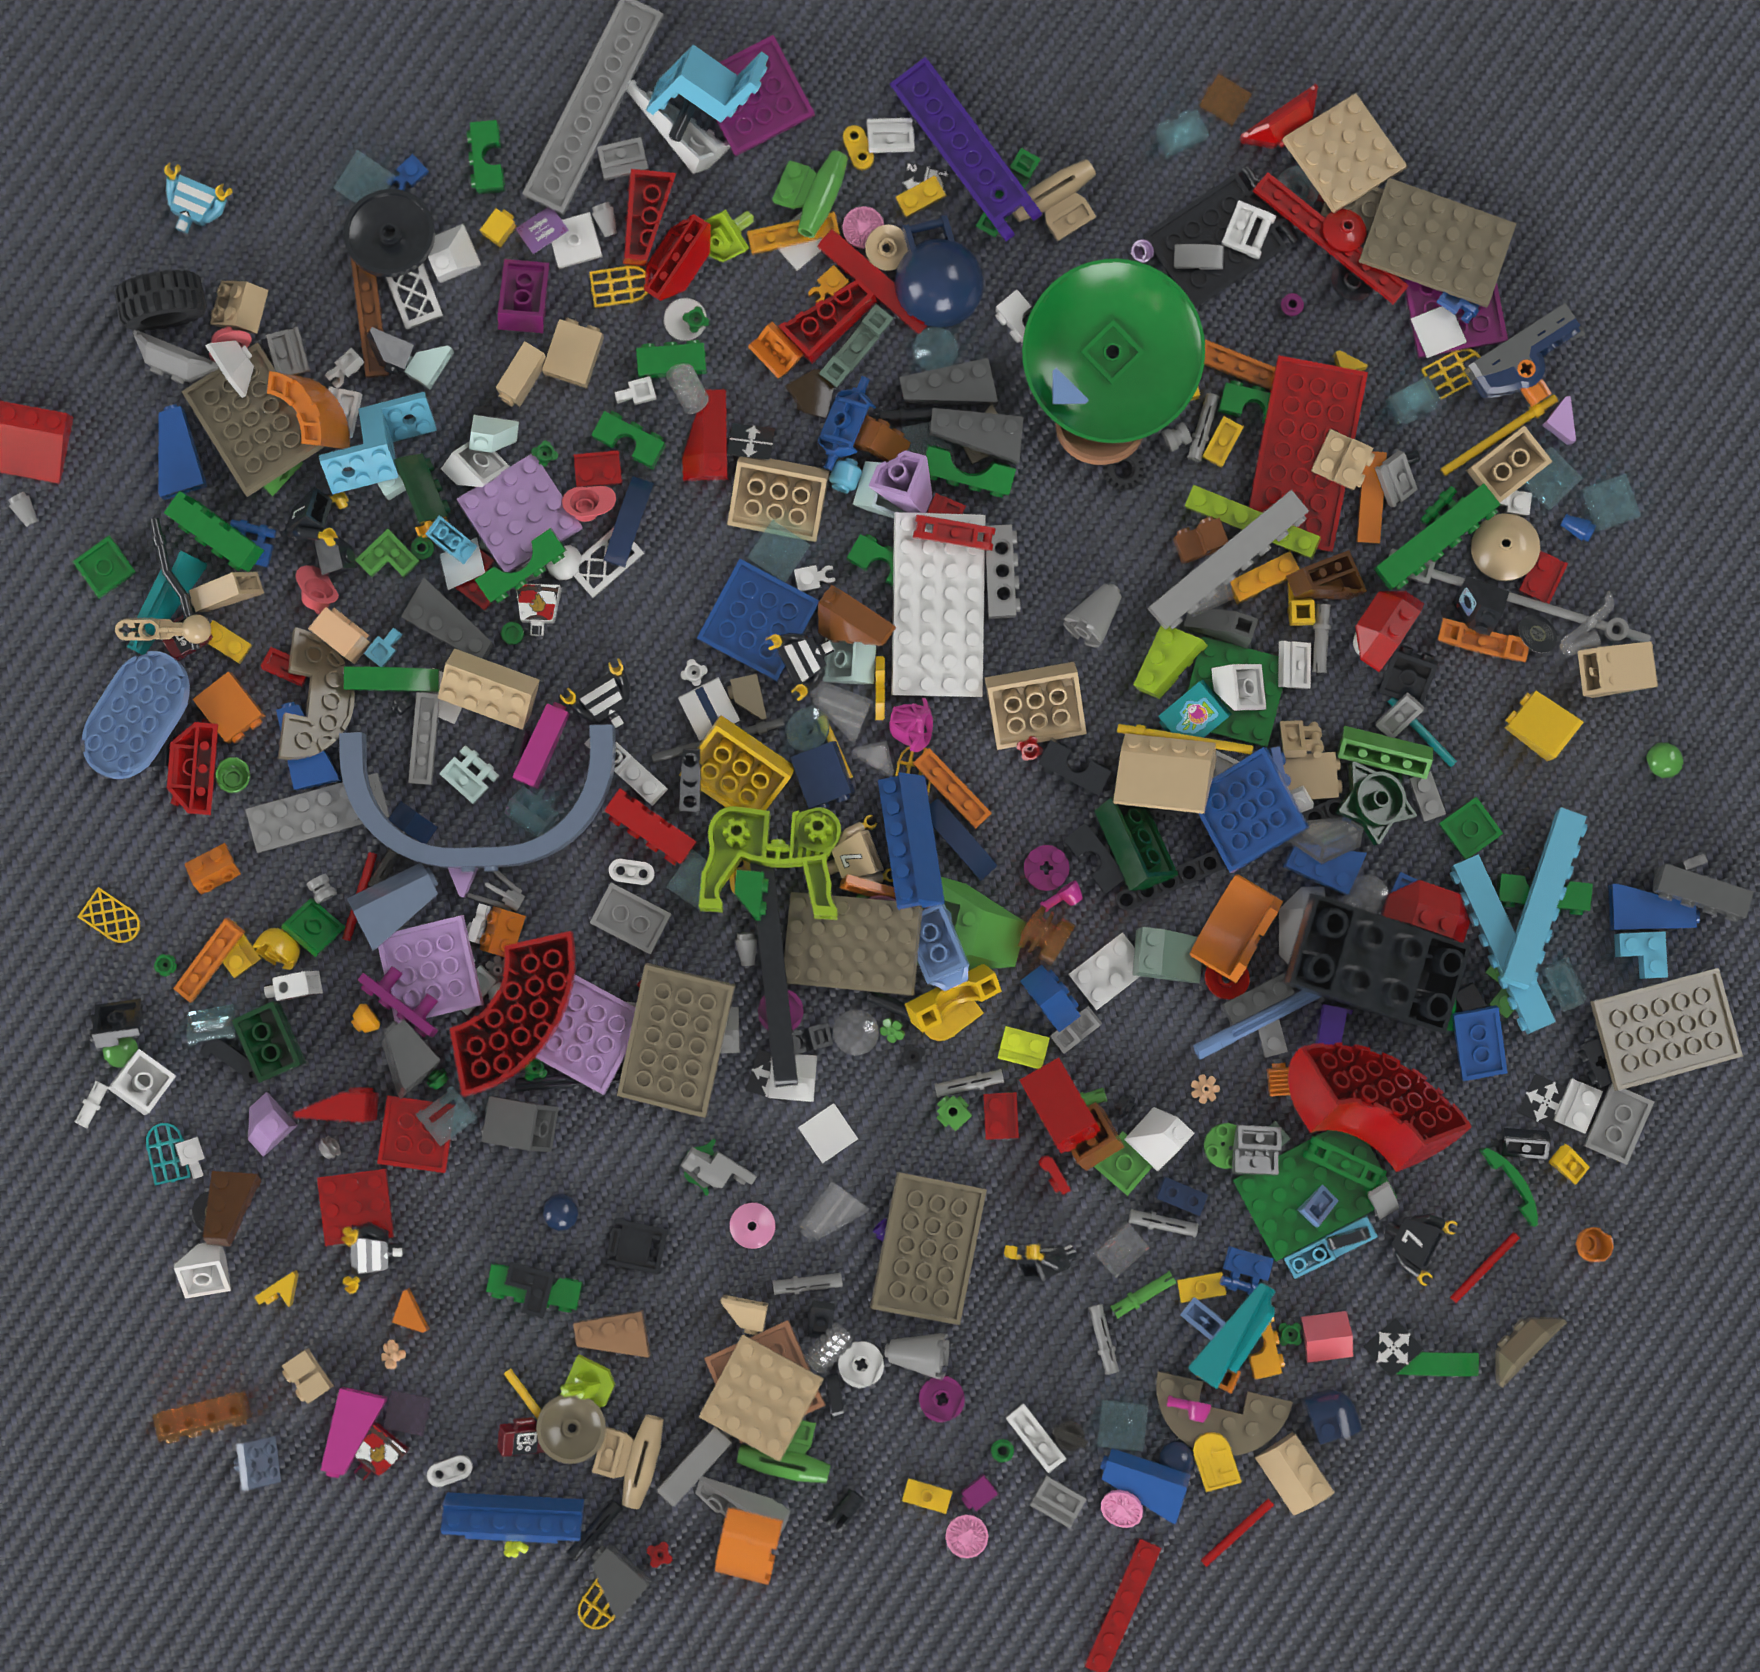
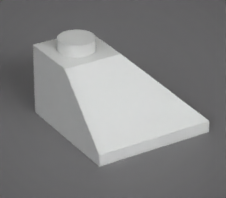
(453, 254)
(234, 363)
(473, 467)
(1240, 686)
(806, 1075)
(1159, 1137)
(203, 1271)

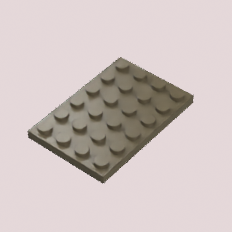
(1437, 242)
(252, 433)
(865, 949)
(1666, 1029)
(676, 1040)
(928, 1248)

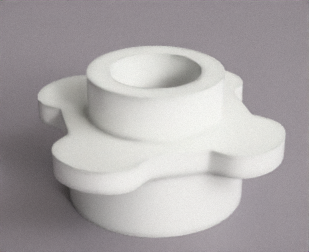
(693, 666)

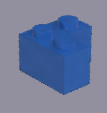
(1051, 997)

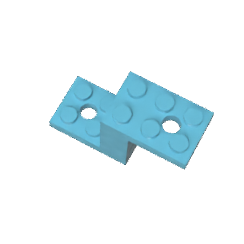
(708, 83)
(375, 458)

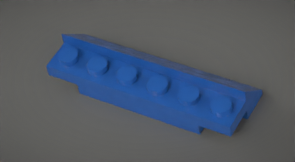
(911, 841)
(512, 1517)

